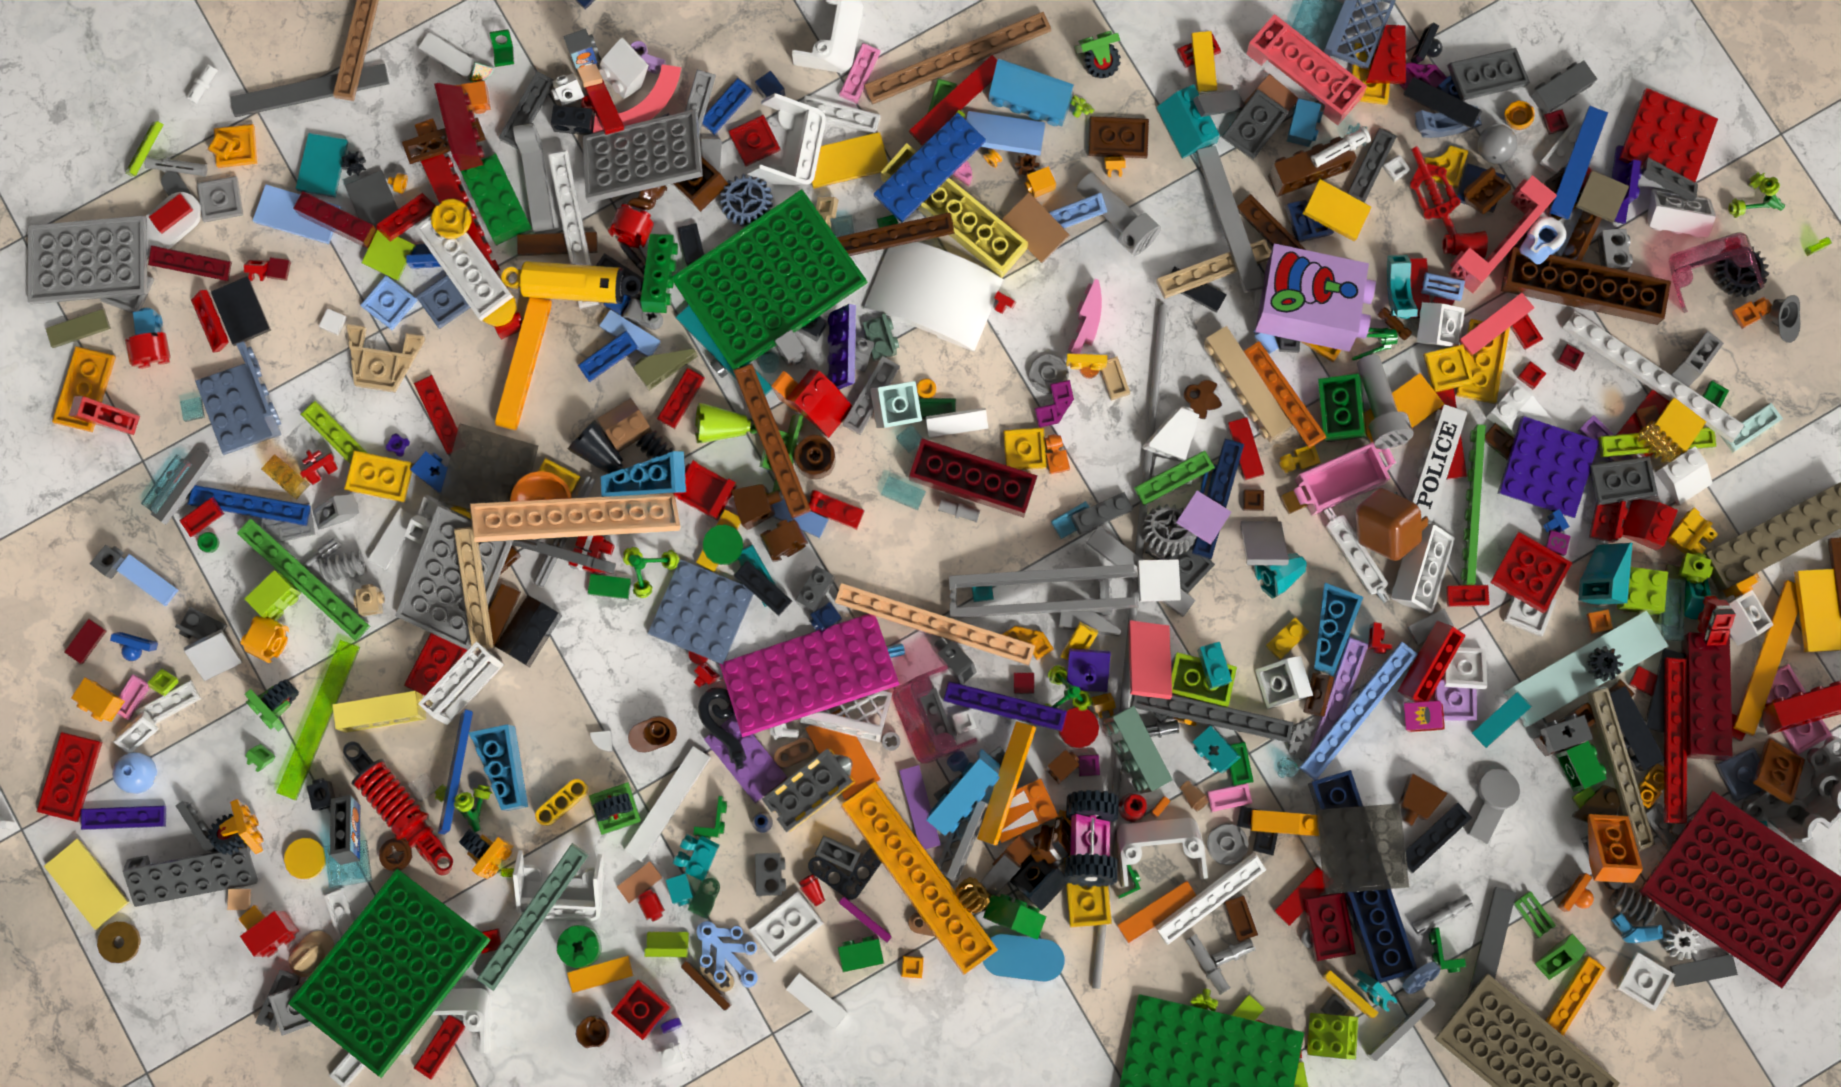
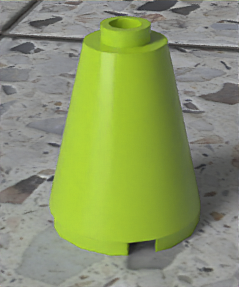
(719, 424)

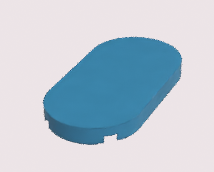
(1025, 958)

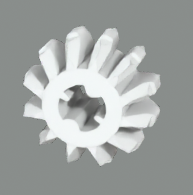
(1673, 942)

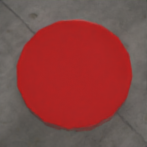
(1079, 728)

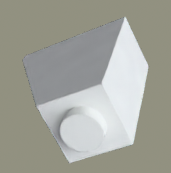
(1174, 435)

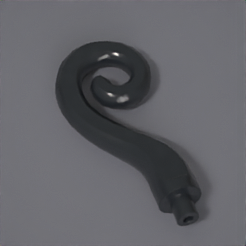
(733, 745)

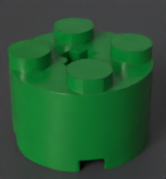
(567, 950)

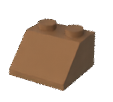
(624, 425)

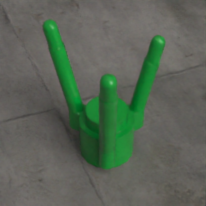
(1385, 336)

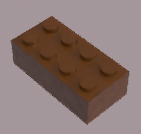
(1300, 172)

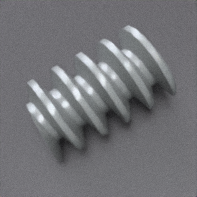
(343, 567)

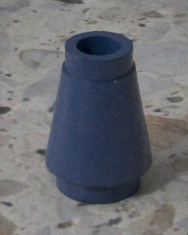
(766, 826)

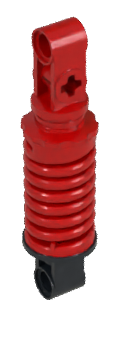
(396, 807)

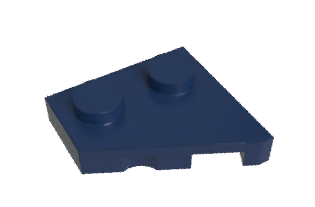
(1303, 226)

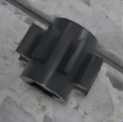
(353, 158)

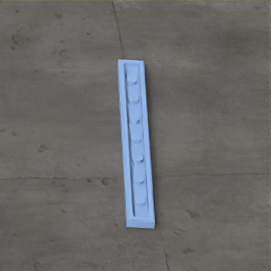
(1358, 711)

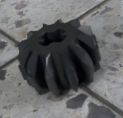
(1598, 658)

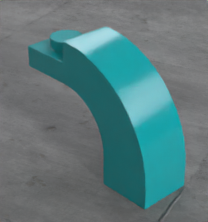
(1399, 286)

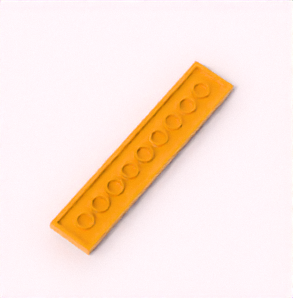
(919, 878)

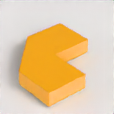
(1033, 637)

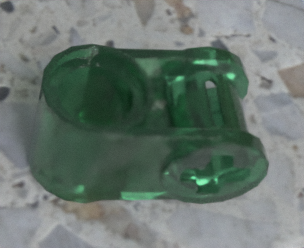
(703, 901)

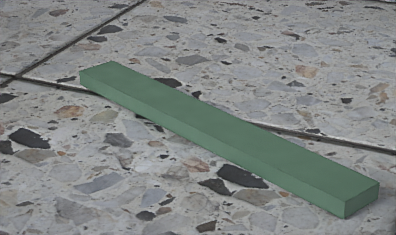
(532, 916)

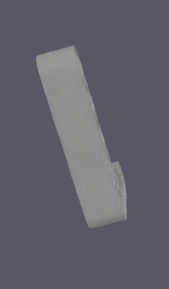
(535, 176)

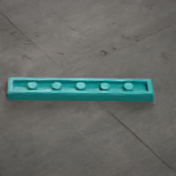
(692, 324)

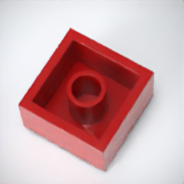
(269, 934)
(641, 1009)

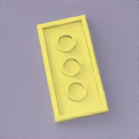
(86, 884)

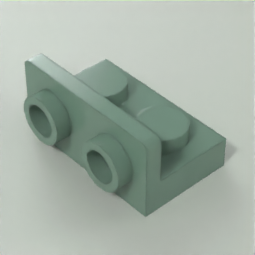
(880, 333)

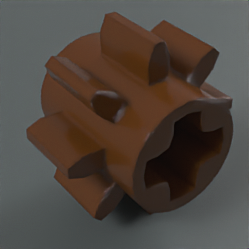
(1027, 159)

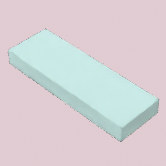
(1755, 426)

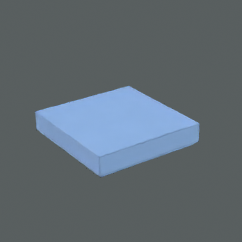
(388, 302)

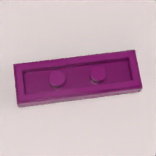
(865, 919)

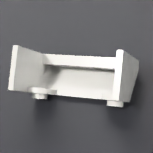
(840, 51)
(802, 146)
(1134, 835)
(579, 900)
(476, 1012)

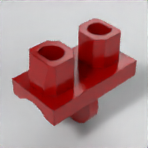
(311, 472)

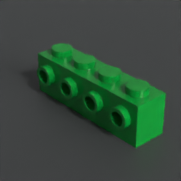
(658, 273)

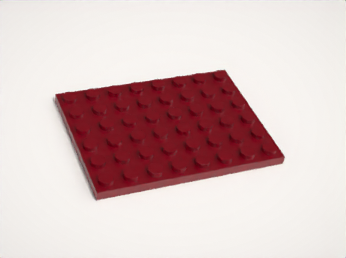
(1746, 889)

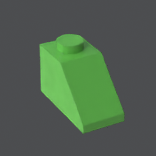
(1561, 956)

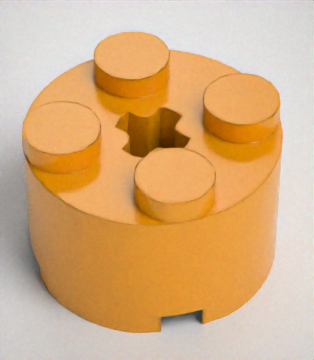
(265, 638)

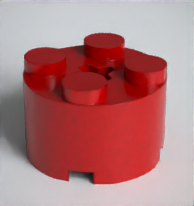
(631, 226)
(147, 349)

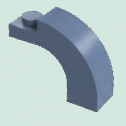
(1437, 125)

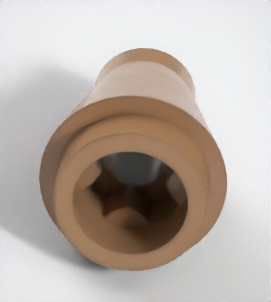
(1194, 796)

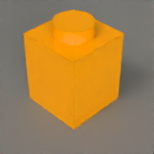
(1040, 182)

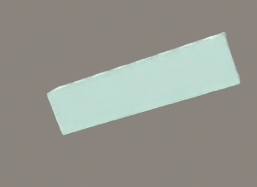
(1569, 676)

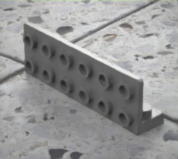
(187, 876)

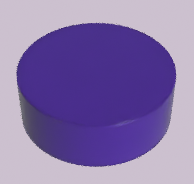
(671, 1025)

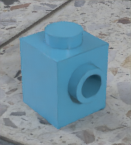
(147, 321)

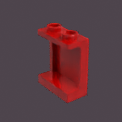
(705, 490)

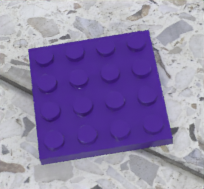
(1548, 467)

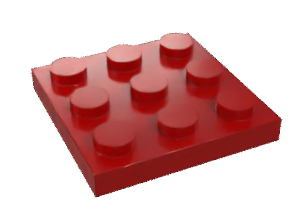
(1531, 572)

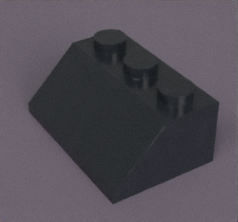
(528, 631)

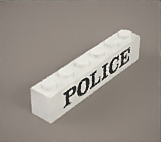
(1438, 460)

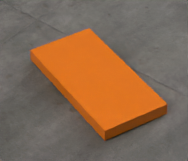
(846, 745)

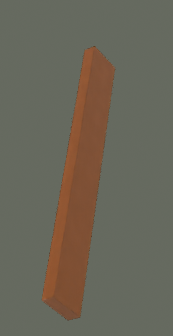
(772, 441)

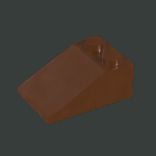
(703, 189)

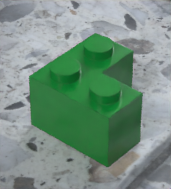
(1015, 915)

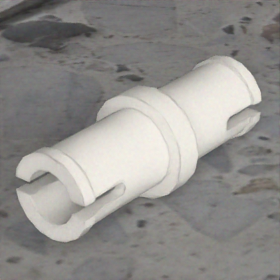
(201, 84)

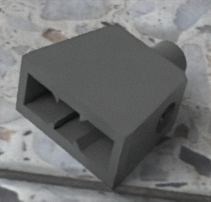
(960, 665)

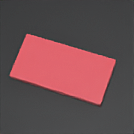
(1150, 659)

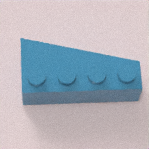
(654, 476)
(1336, 621)
(502, 764)
(964, 793)

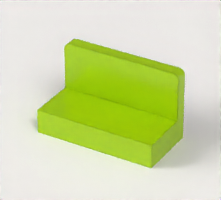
(667, 944)

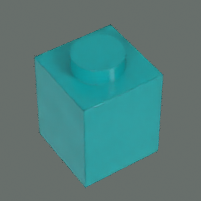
(680, 889)

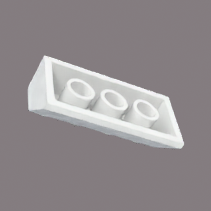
(1424, 570)

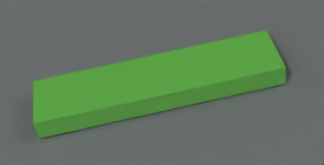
(1174, 478)

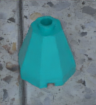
(1280, 577)

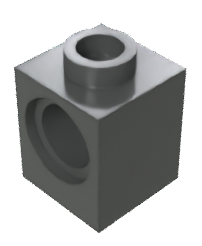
(100, 560)

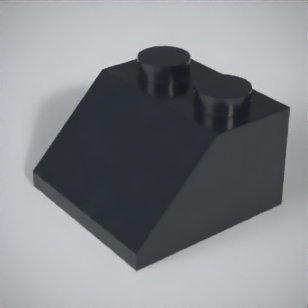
(1039, 881)

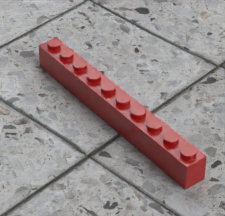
(447, 187)

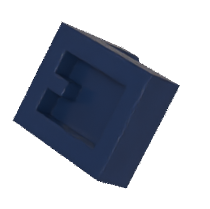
(825, 617)

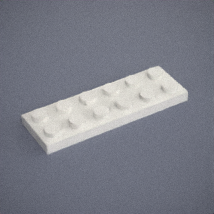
(466, 269)

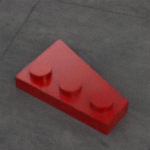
(1390, 57)

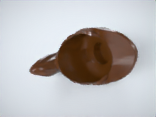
(647, 198)

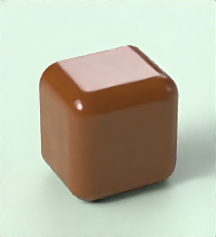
(1389, 524)

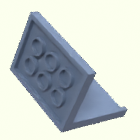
(239, 405)

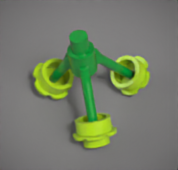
(1768, 186)
(635, 559)
(1080, 698)
(465, 802)

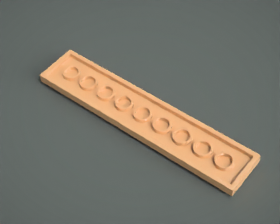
(574, 517)

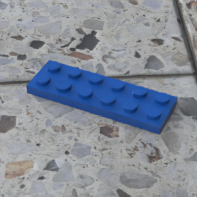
(929, 167)

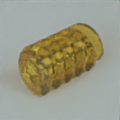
(1662, 445)

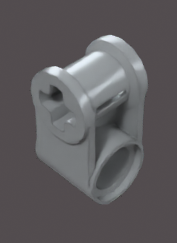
(635, 315)

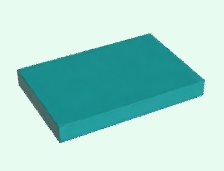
(321, 165)

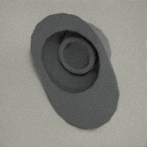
(1786, 316)

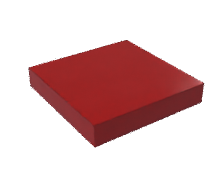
(754, 140)

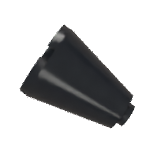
(597, 449)

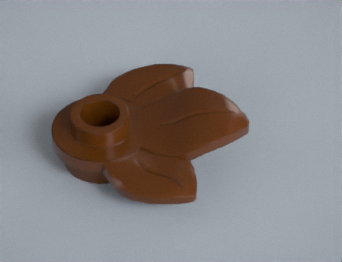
(1205, 398)

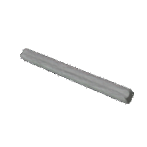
(549, 561)

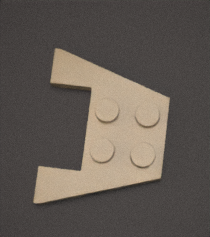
(380, 368)

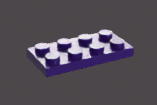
(842, 346)

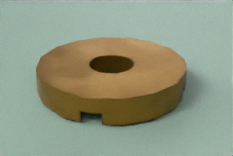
(106, 942)

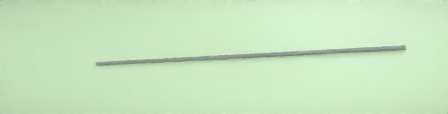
(1133, 611)

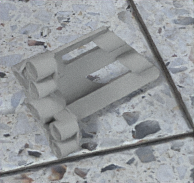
(1815, 807)

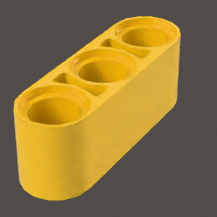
(551, 804)

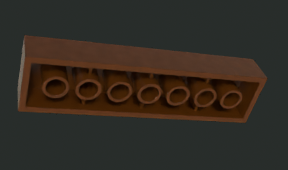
(1587, 287)

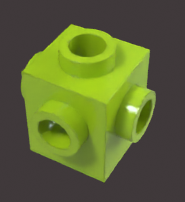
(1695, 568)

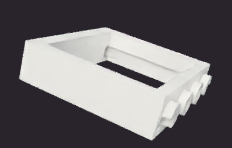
(461, 684)

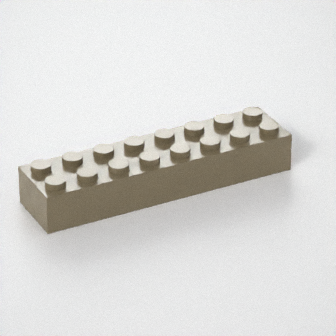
(1776, 538)

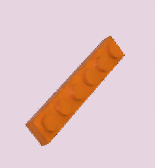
(1285, 395)

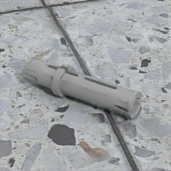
(155, 163)
(1446, 912)
(1208, 964)

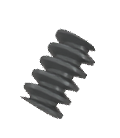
(1635, 903)

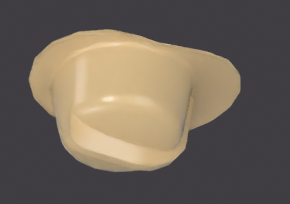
(310, 953)

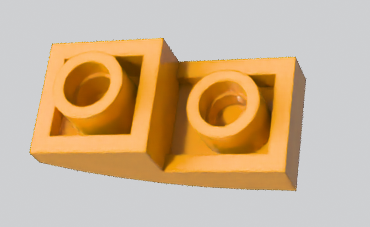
(1652, 785)

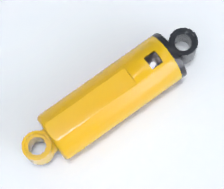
(572, 282)

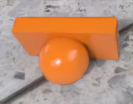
(1578, 894)

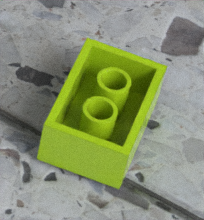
(1190, 681)

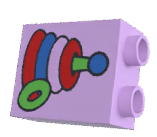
(1314, 298)

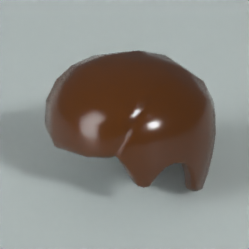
(592, 1031)

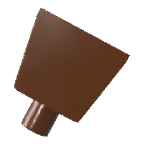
(755, 504)
(1419, 799)

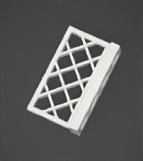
(851, 726)

